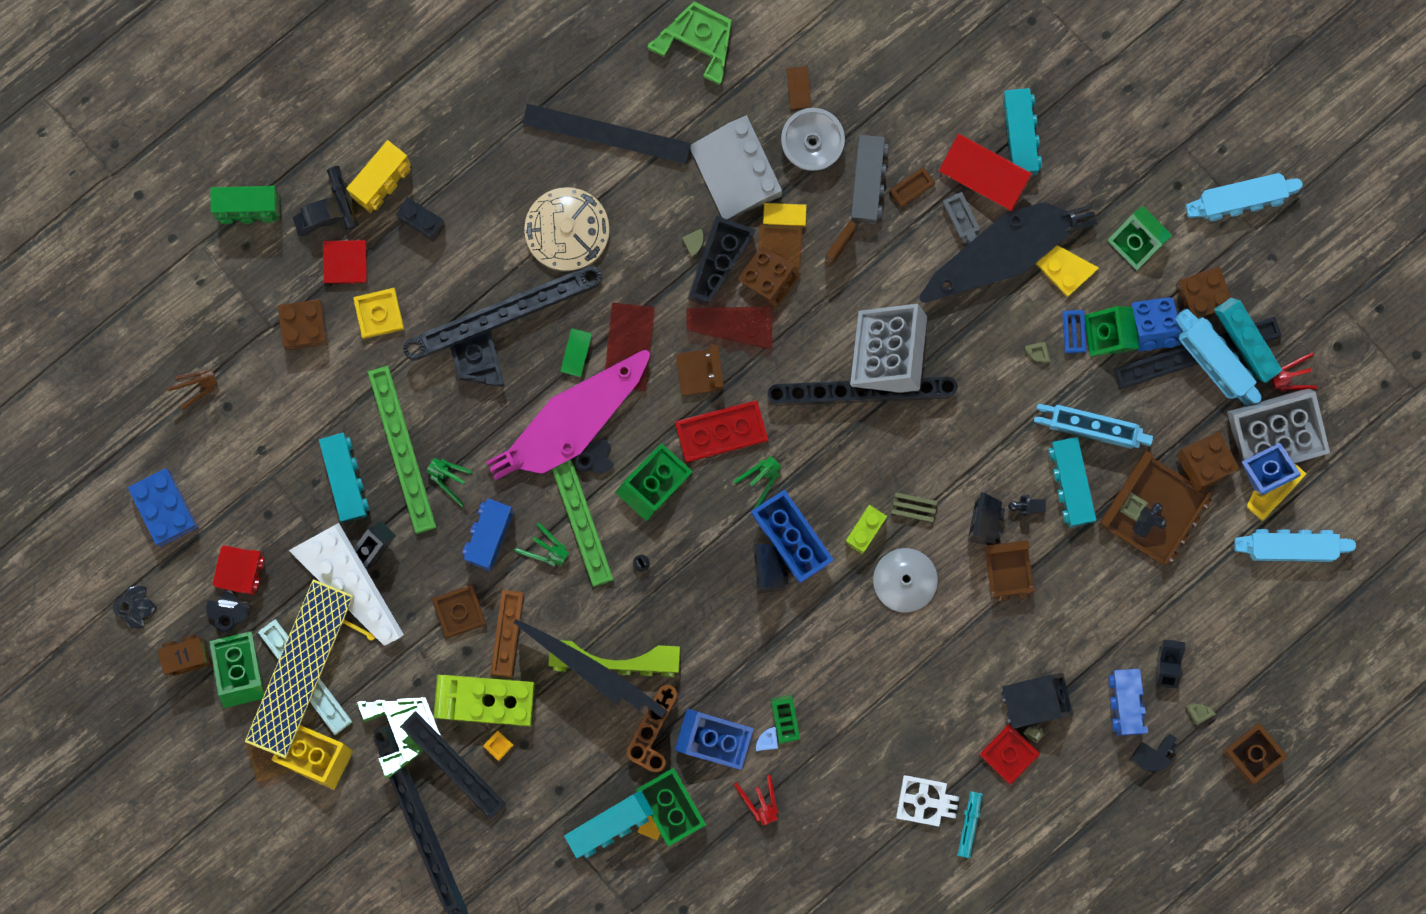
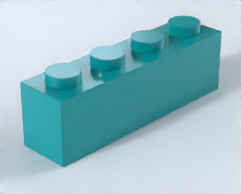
(1020, 129)
(1248, 340)
(343, 477)
(1073, 482)
(608, 825)

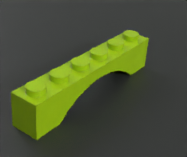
(659, 660)

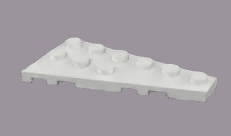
(336, 564)

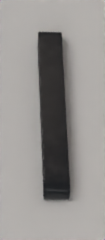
(852, 396)

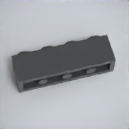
(868, 178)

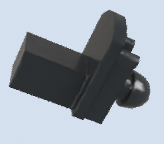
(1028, 505)
(1149, 518)

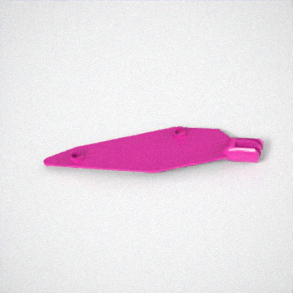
(571, 420)

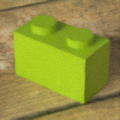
(865, 529)

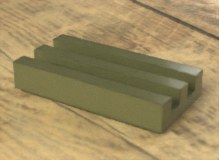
(914, 507)

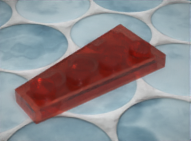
(736, 324)

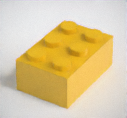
(379, 177)

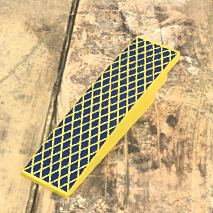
(299, 668)

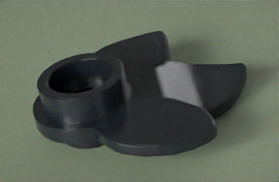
(597, 455)
(137, 607)
(227, 608)

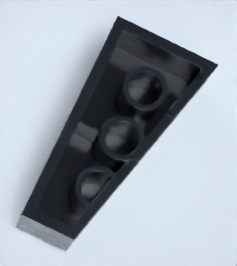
(721, 251)

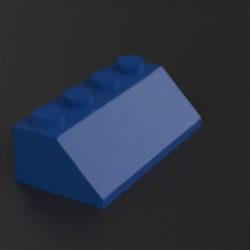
(792, 536)

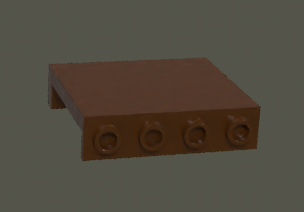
(1180, 504)

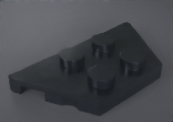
(478, 361)

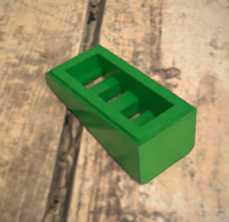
(779, 701)

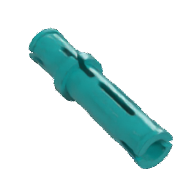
(970, 824)

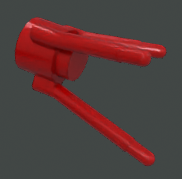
(1284, 377)
(766, 812)

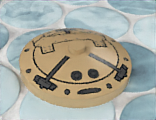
(567, 229)

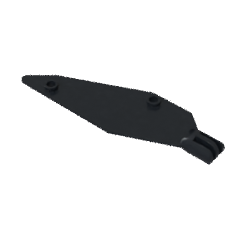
(1007, 248)

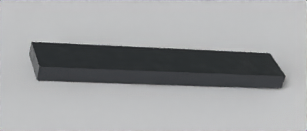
(452, 764)

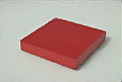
(345, 262)
(1009, 754)

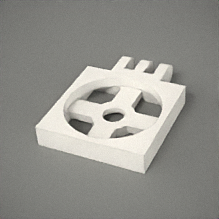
(942, 804)

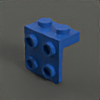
(1156, 324)

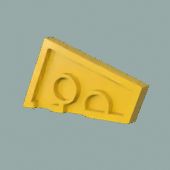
(1264, 504)

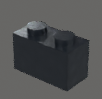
(420, 219)
(374, 544)

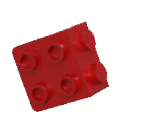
(238, 569)

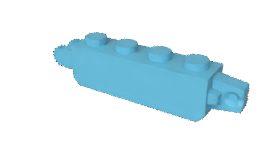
(1243, 196)
(1217, 359)
(1094, 426)
(1294, 547)

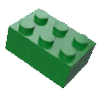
(245, 204)
(672, 807)

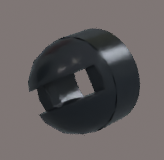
(645, 560)

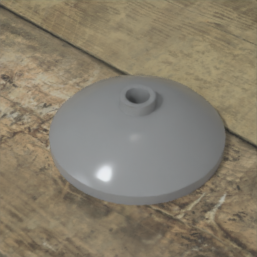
(813, 125)
(901, 595)

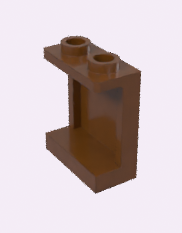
(1009, 570)

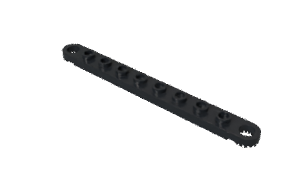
(502, 313)
(421, 828)

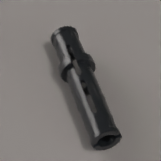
(340, 191)

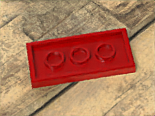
(985, 172)
(721, 431)

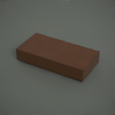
(798, 88)
(912, 187)

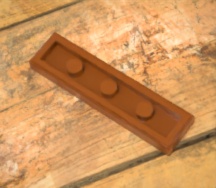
(506, 634)

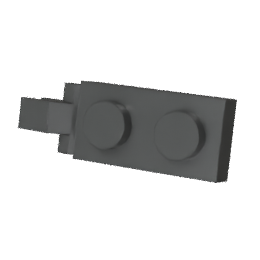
(961, 217)

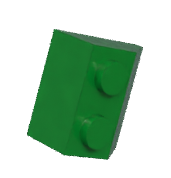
(1139, 237)
(1111, 331)

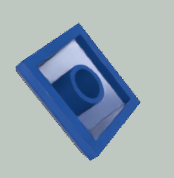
(1270, 469)

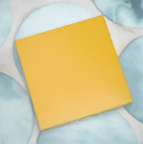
(378, 313)

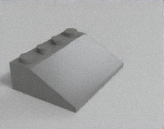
(736, 168)
(889, 348)
(1286, 420)

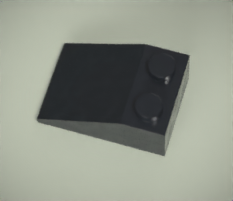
(985, 520)
(769, 569)

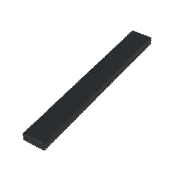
(606, 133)
(1180, 358)

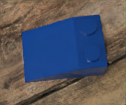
(714, 739)

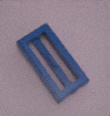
(1073, 313)

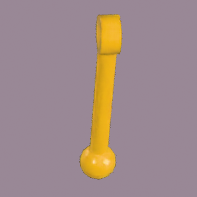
(370, 636)

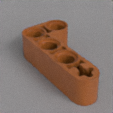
(656, 726)

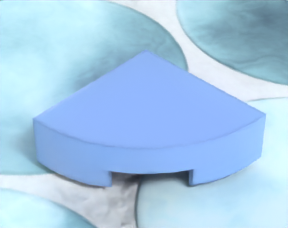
(767, 740)

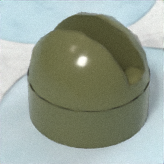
(1033, 733)

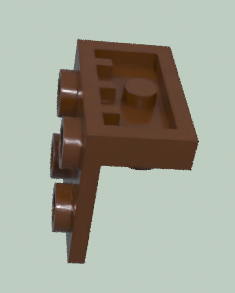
(769, 276)
(700, 371)

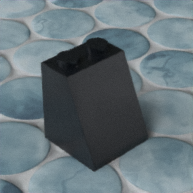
(1037, 700)

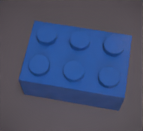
(163, 507)
(488, 534)

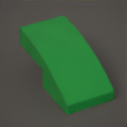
(576, 352)

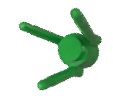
(768, 468)
(440, 469)
(556, 554)

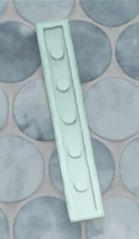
(322, 698)

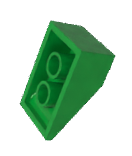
(653, 482)
(237, 669)

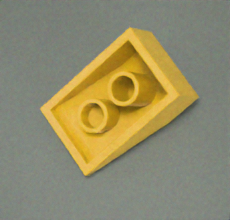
(316, 757)

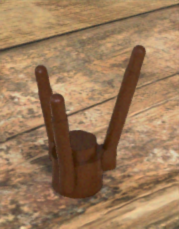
(205, 379)

